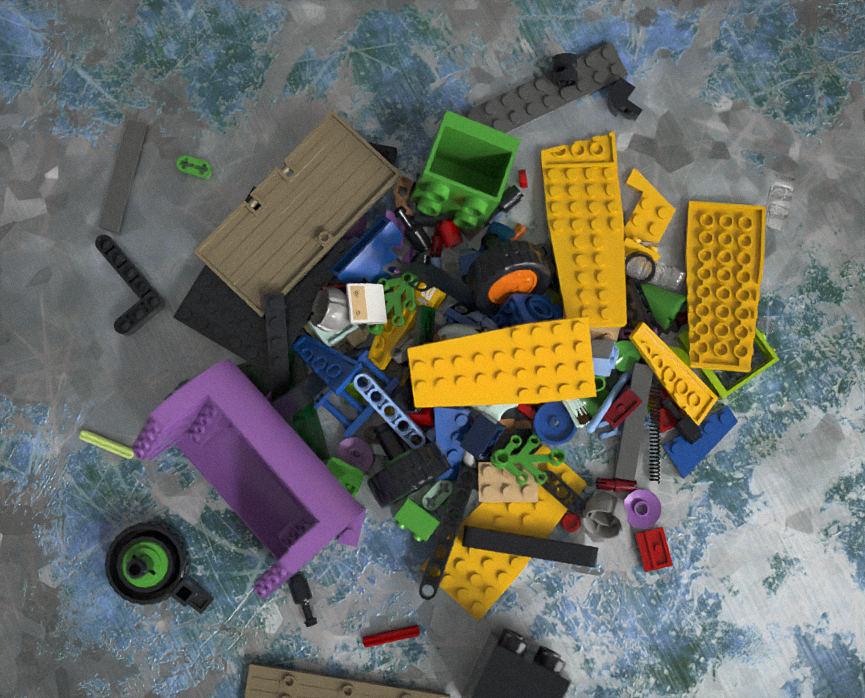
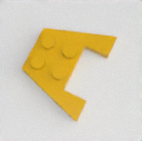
(650, 213)

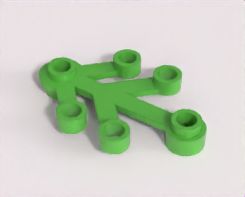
(394, 300)
(525, 460)

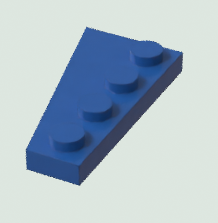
(328, 364)
(450, 426)
(714, 428)

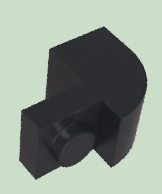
(619, 101)
(190, 593)

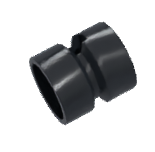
(565, 72)

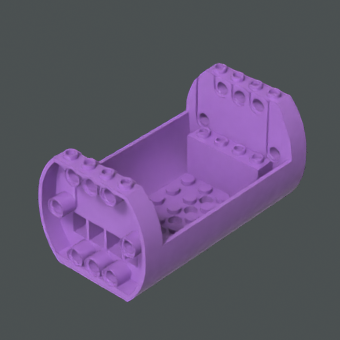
(253, 466)

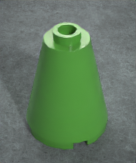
(663, 303)

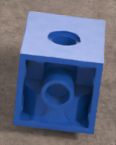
(525, 309)

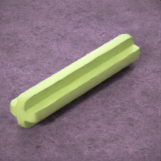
(106, 444)

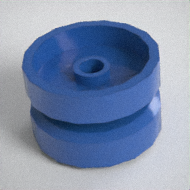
(543, 423)

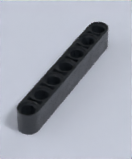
(440, 541)
(530, 546)

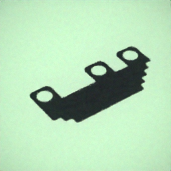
(437, 278)

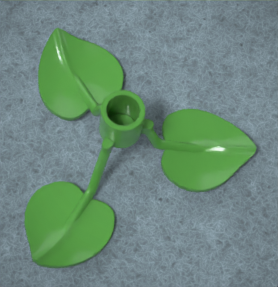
(627, 357)

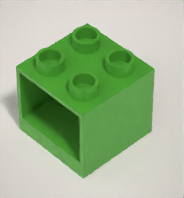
(464, 171)

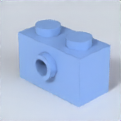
(604, 356)

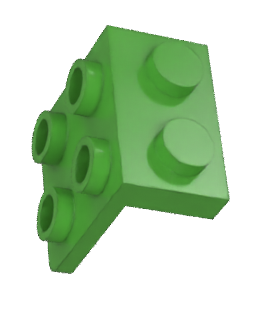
(349, 476)

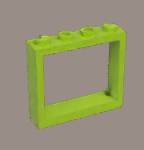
(711, 379)

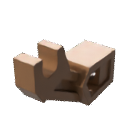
(400, 200)
(512, 424)

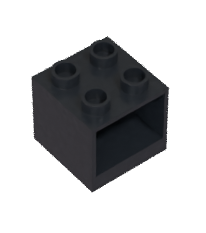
(513, 671)

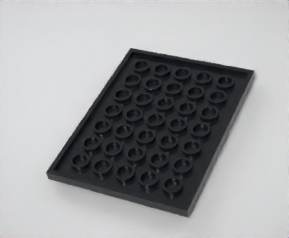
(230, 322)

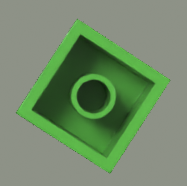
(416, 519)

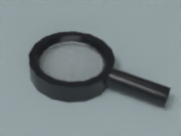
(641, 266)

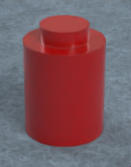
(450, 233)

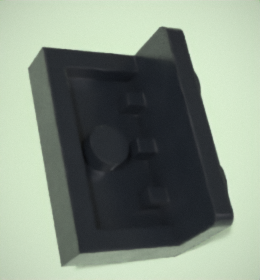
(403, 395)

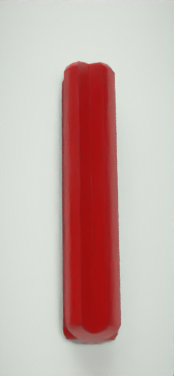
(391, 636)

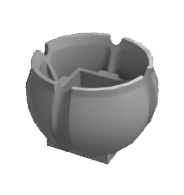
(330, 310)
(605, 515)

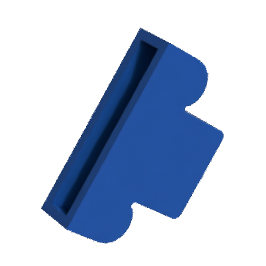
(369, 255)

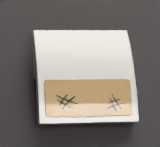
(366, 304)

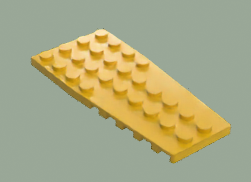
(587, 242)
(723, 282)
(506, 366)
(481, 576)

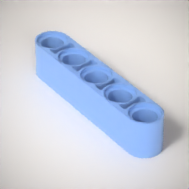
(394, 418)

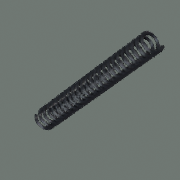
(658, 436)

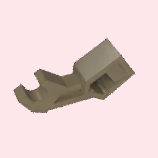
(356, 338)

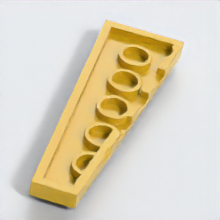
(679, 380)

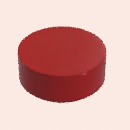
(522, 178)
(570, 522)

